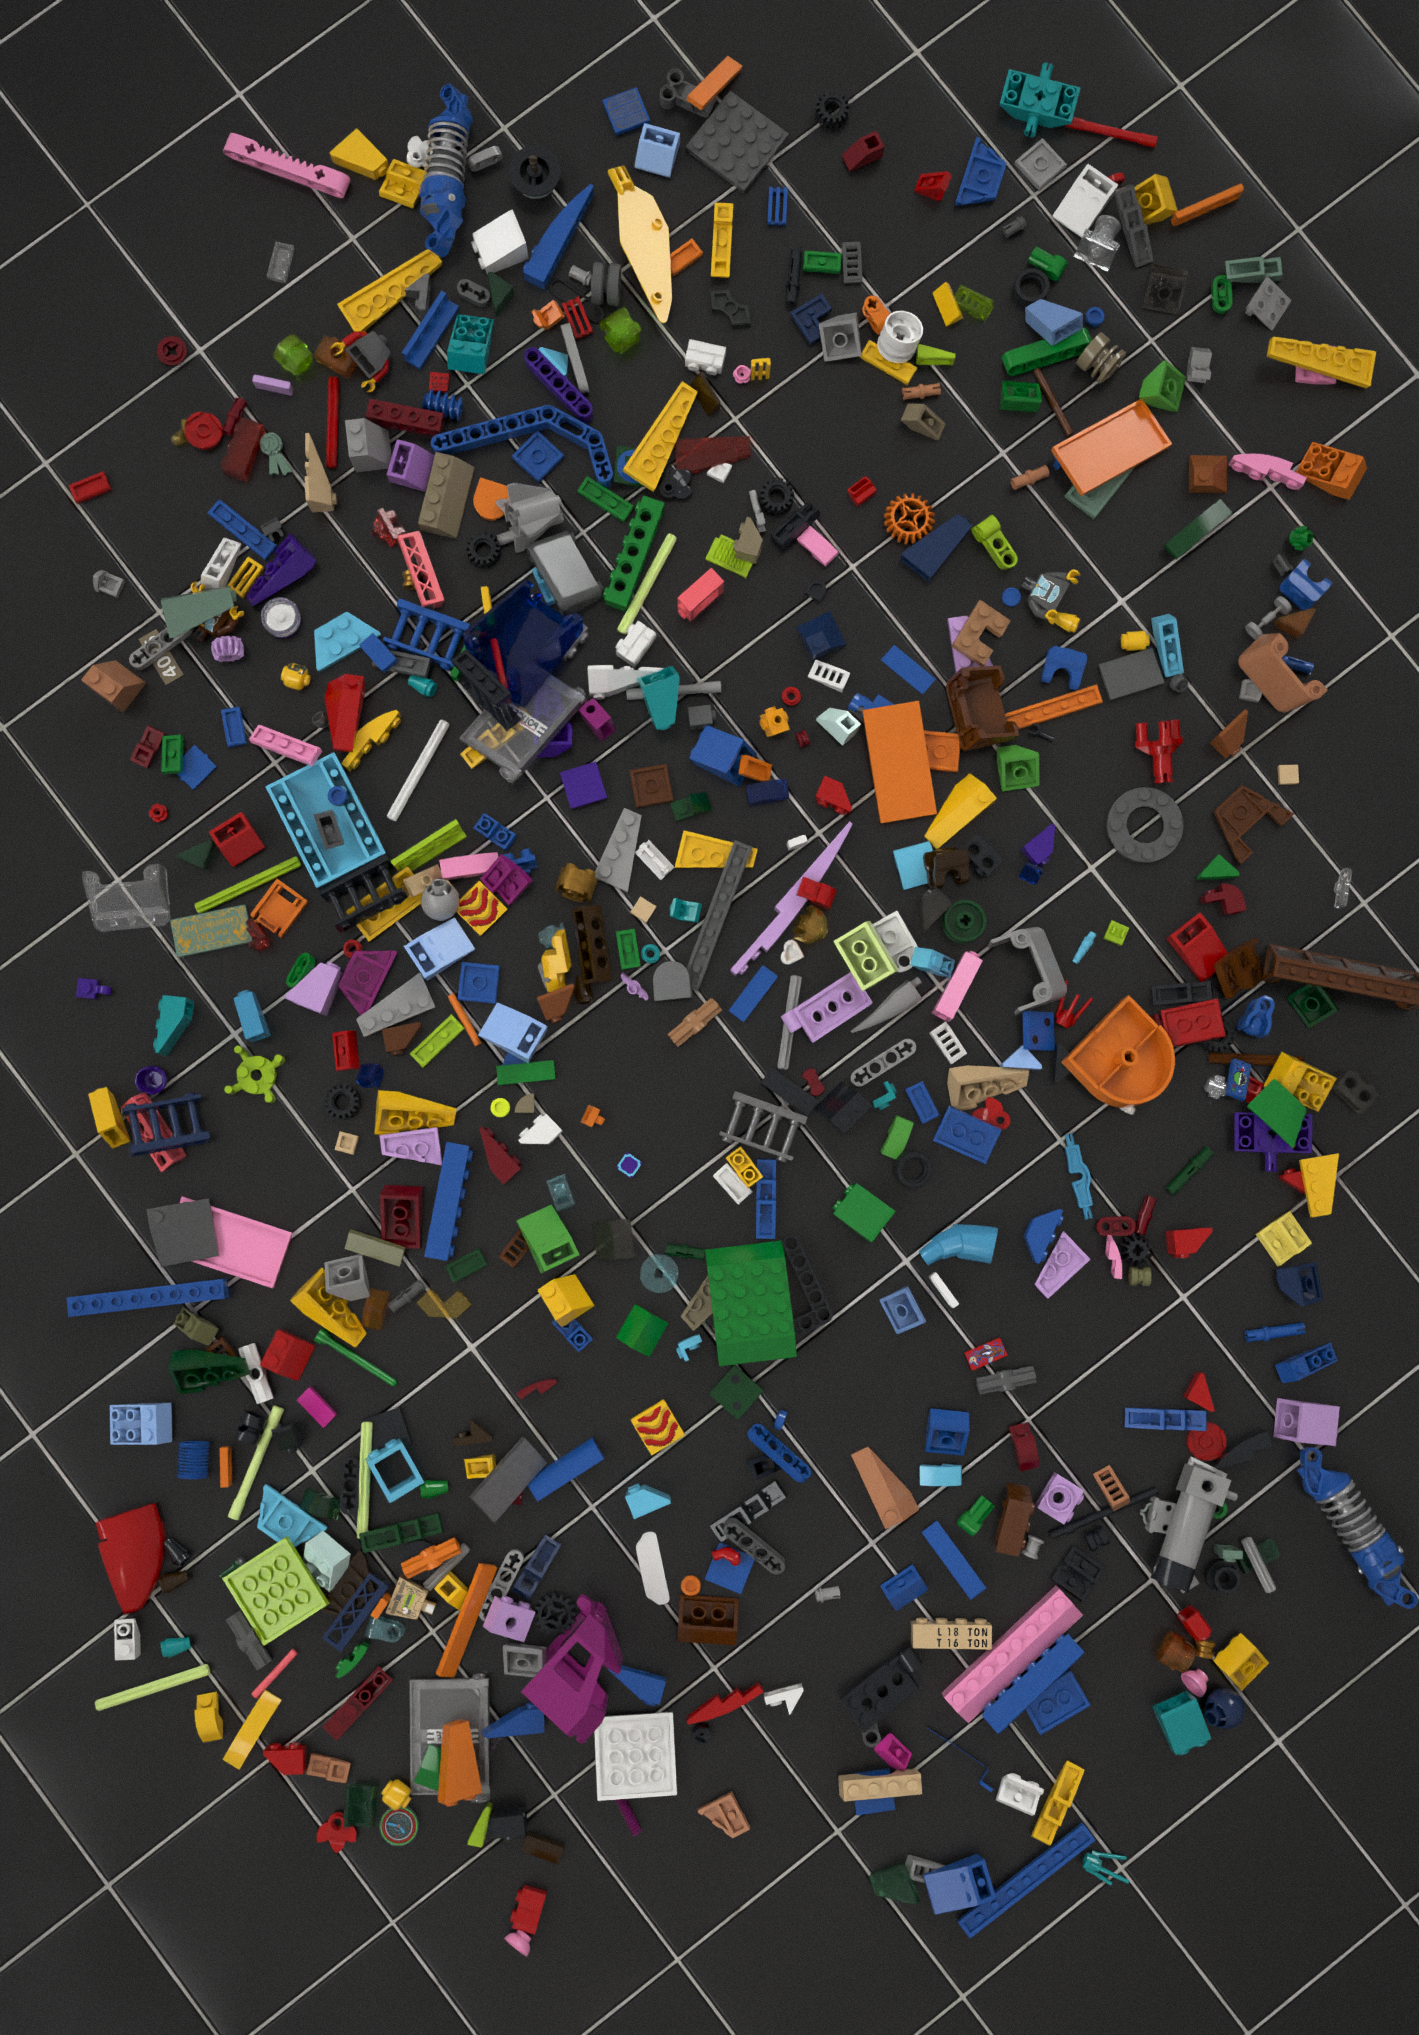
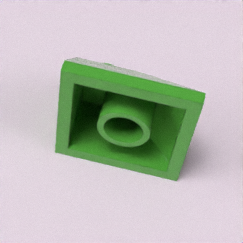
(1163, 387)
(1017, 767)

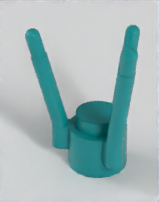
(1093, 1865)

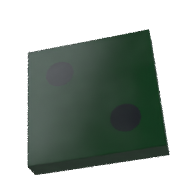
(736, 1392)

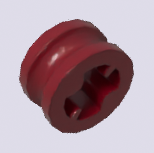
(802, 738)

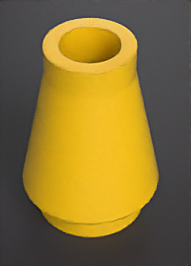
(1067, 621)

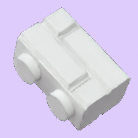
(705, 357)
(635, 643)

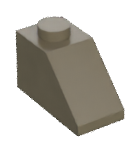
(923, 421)

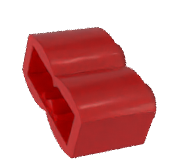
(1194, 1623)
(529, 1909)

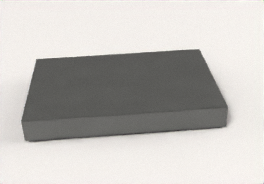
(1131, 674)

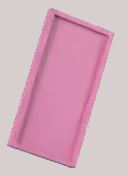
(247, 1247)

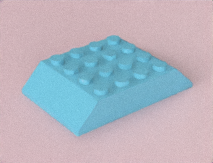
(306, 794)

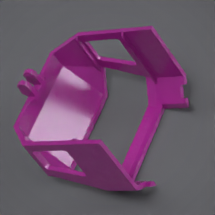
(565, 1688)

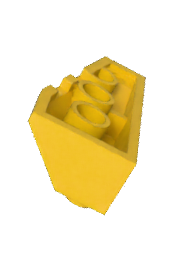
(962, 806)
(328, 1309)

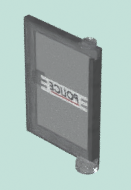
(539, 724)
(444, 1701)

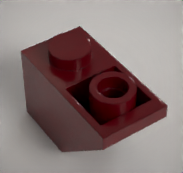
(864, 151)

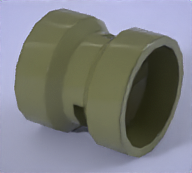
(1139, 1276)

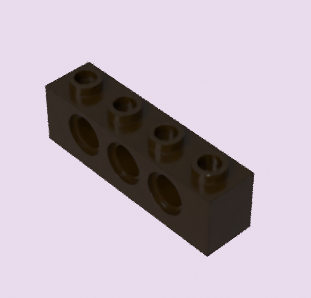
(592, 944)

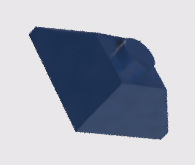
(821, 636)
(1300, 1283)

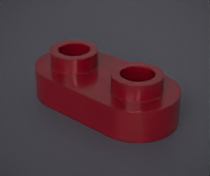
(1115, 1226)

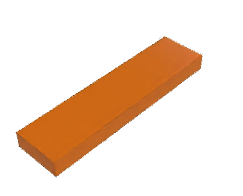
(714, 83)
(1207, 205)

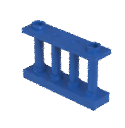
(424, 616)

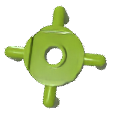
(245, 1071)

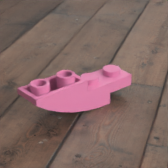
(1260, 465)

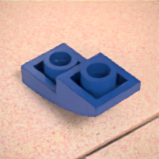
(495, 832)
(574, 1334)

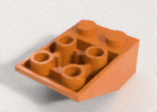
(1332, 469)

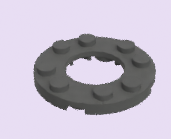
(1117, 825)

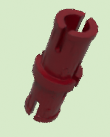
(234, 416)
(1145, 1215)

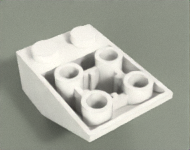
(1085, 200)

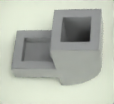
(1198, 365)

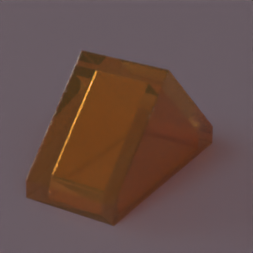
(1295, 623)
(375, 1309)

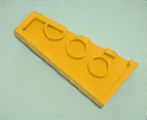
(706, 852)

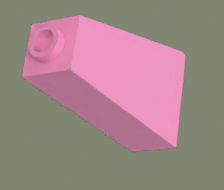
(957, 986)

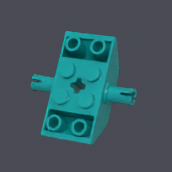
(1039, 99)

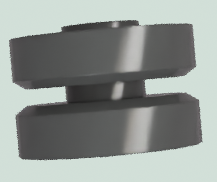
(605, 283)

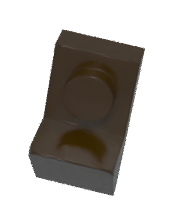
(479, 1435)

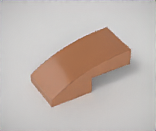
(328, 1767)

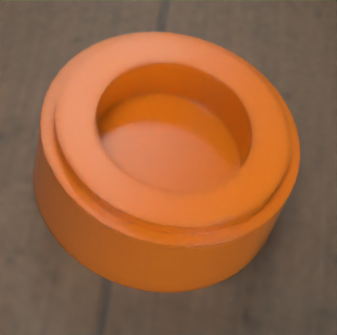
(690, 1585)

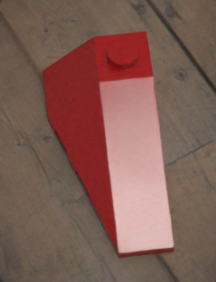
(344, 706)

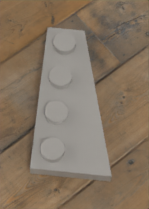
(618, 857)
(400, 1005)

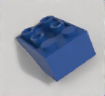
(959, 1885)

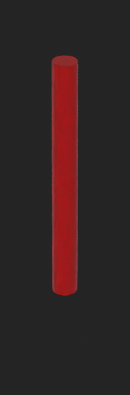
(498, 663)

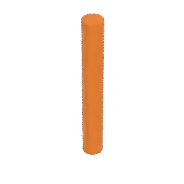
(464, 1019)

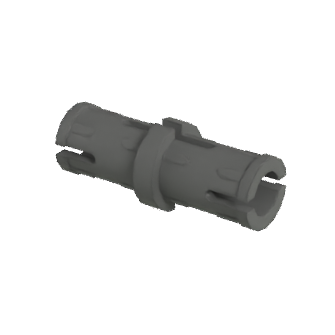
(406, 1296)

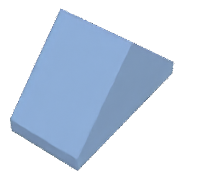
(1022, 1059)

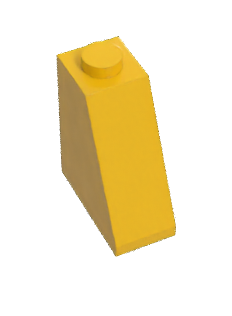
(360, 156)
(108, 1117)

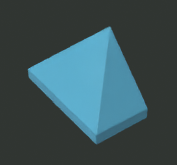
(558, 359)

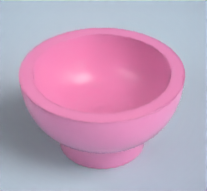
(1195, 1681)
(519, 1941)

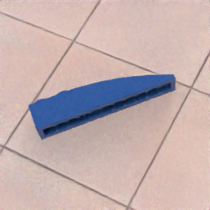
(556, 239)

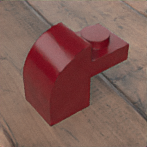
(1229, 896)
(1025, 1447)

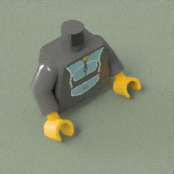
(1048, 592)

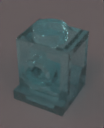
(546, 935)

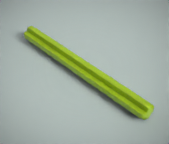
(247, 885)

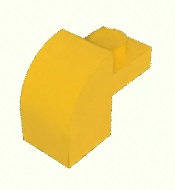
(207, 1717)

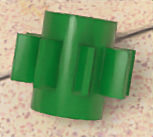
(1301, 538)

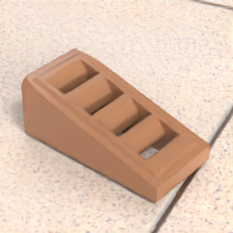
(1115, 1505)

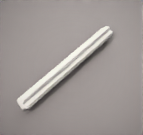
(418, 770)

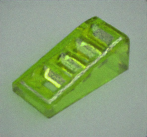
(975, 311)

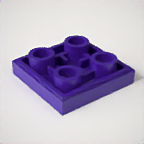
(583, 785)

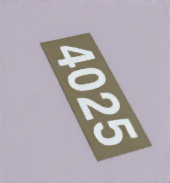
(166, 664)

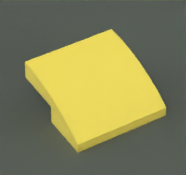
(1283, 1238)

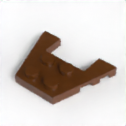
(1240, 813)

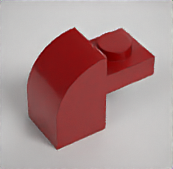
(817, 893)

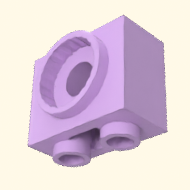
(1064, 1508)
(502, 1610)

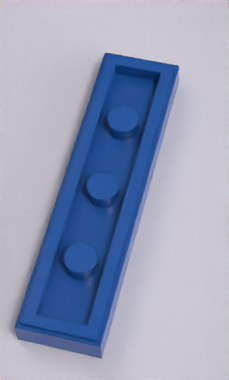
(242, 530)

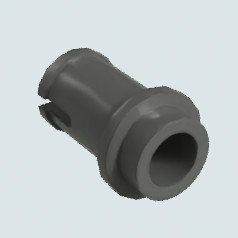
(1015, 226)

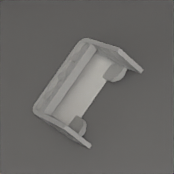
(1053, 984)

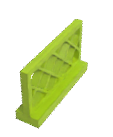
(430, 847)

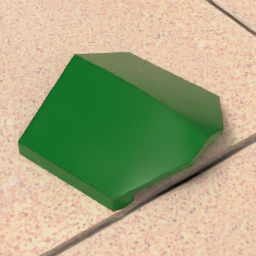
(429, 1768)

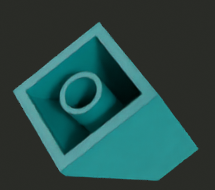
(661, 696)
(1182, 1723)

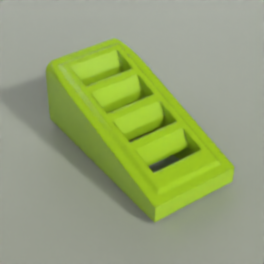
(932, 356)
(479, 1832)

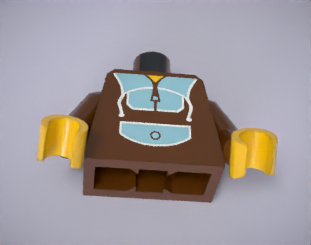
(218, 625)

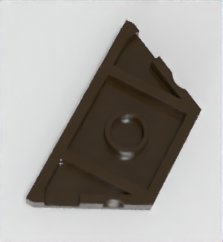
(348, 1585)

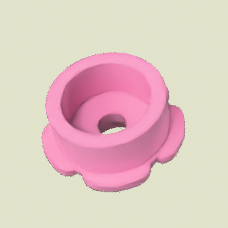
(737, 374)

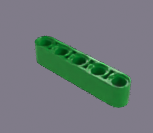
(1043, 354)

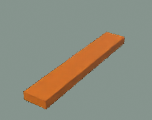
(1055, 707)
(466, 1620)

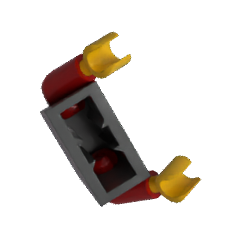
(369, 353)

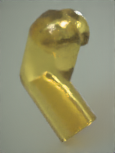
(179, 437)

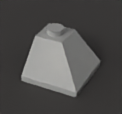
(840, 337)
(347, 1278)

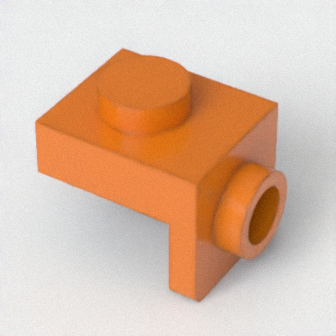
(548, 315)

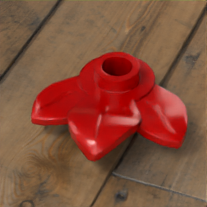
(992, 1112)
(336, 1833)

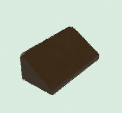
(705, 394)
(542, 1847)

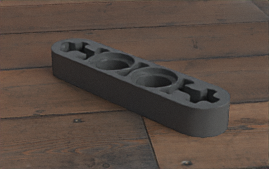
(757, 1543)

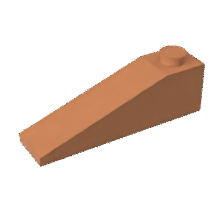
(887, 1492)

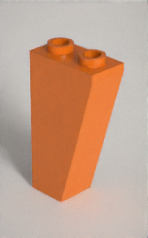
(458, 1765)

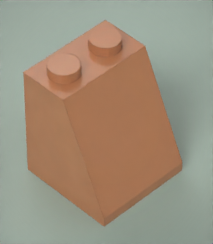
(114, 683)

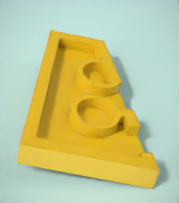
(1319, 1183)

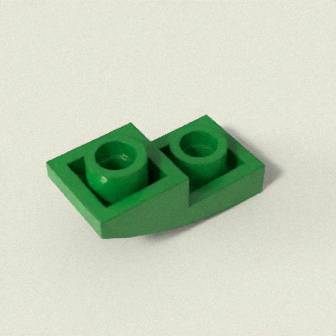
(346, 1665)

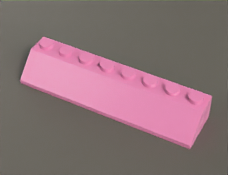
(1011, 1654)

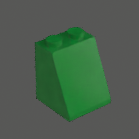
(862, 1212)

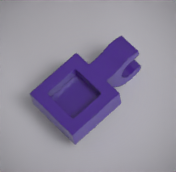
(90, 989)

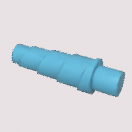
(1084, 947)

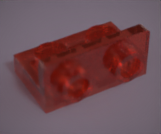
(261, 937)

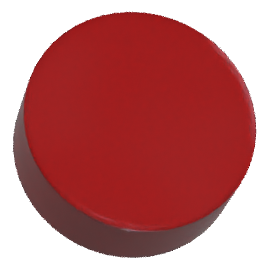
(1118, 178)

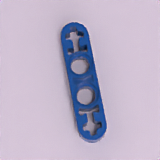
(780, 1451)

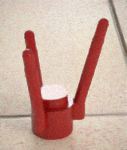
(1066, 1017)

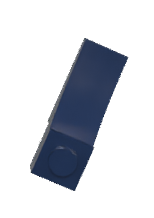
(536, 1567)

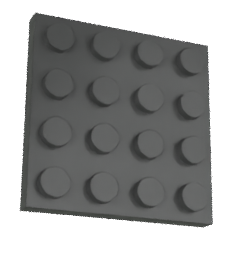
(737, 141)

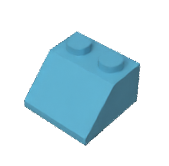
(645, 1499)

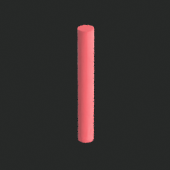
(274, 1673)

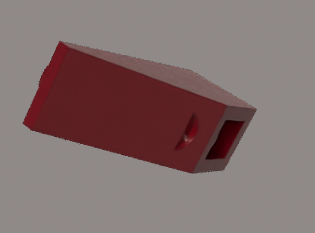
(499, 1160)

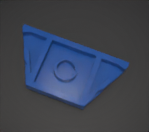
(981, 176)

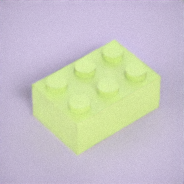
(866, 955)

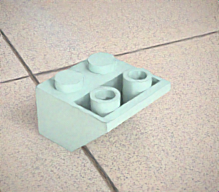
(325, 1560)

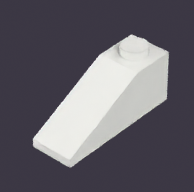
(220, 565)

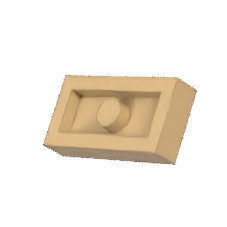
(420, 881)

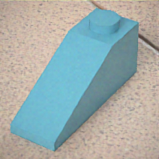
(1168, 644)

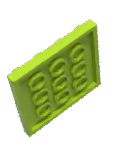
(275, 1590)

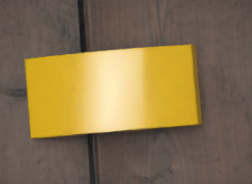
(744, 1167)

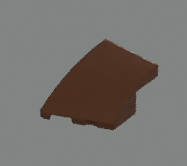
(1239, 969)

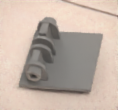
(1268, 303)

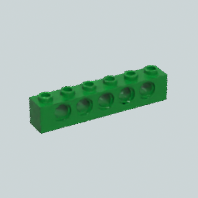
(645, 507)

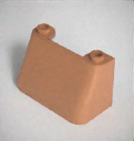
(1273, 677)

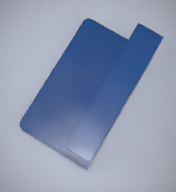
(904, 1587)

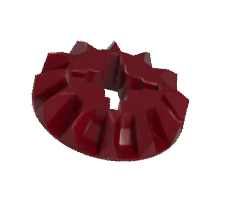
(172, 342)

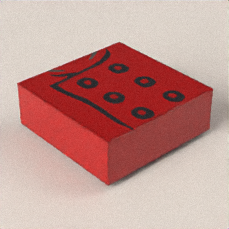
(439, 382)

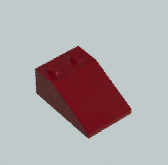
(402, 1215)

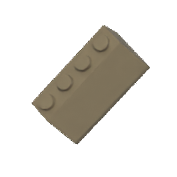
(446, 496)

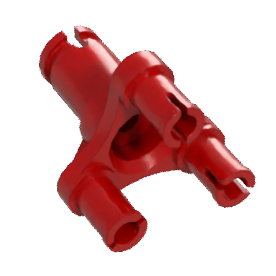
(1160, 750)

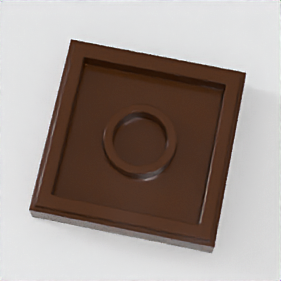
(651, 785)

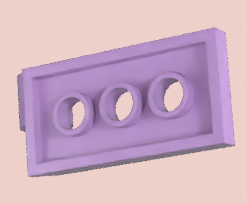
(803, 1013)

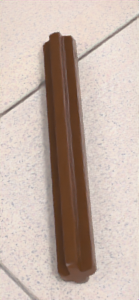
(1253, 1059)

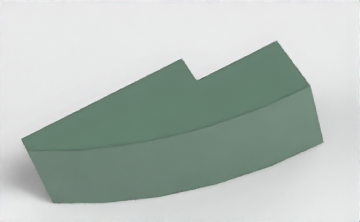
(1253, 269)

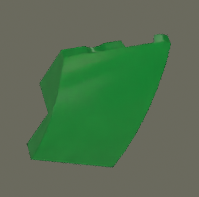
(1279, 1111)

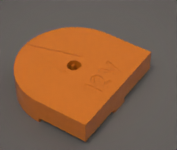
(1102, 1053)

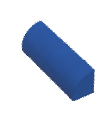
(565, 1469)

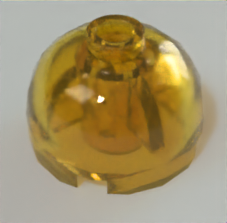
(811, 927)

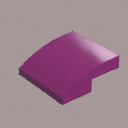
(506, 879)

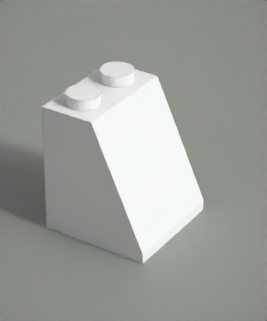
(500, 243)

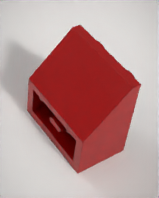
(237, 839)

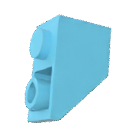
(932, 962)

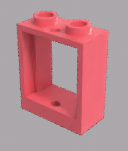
(700, 595)

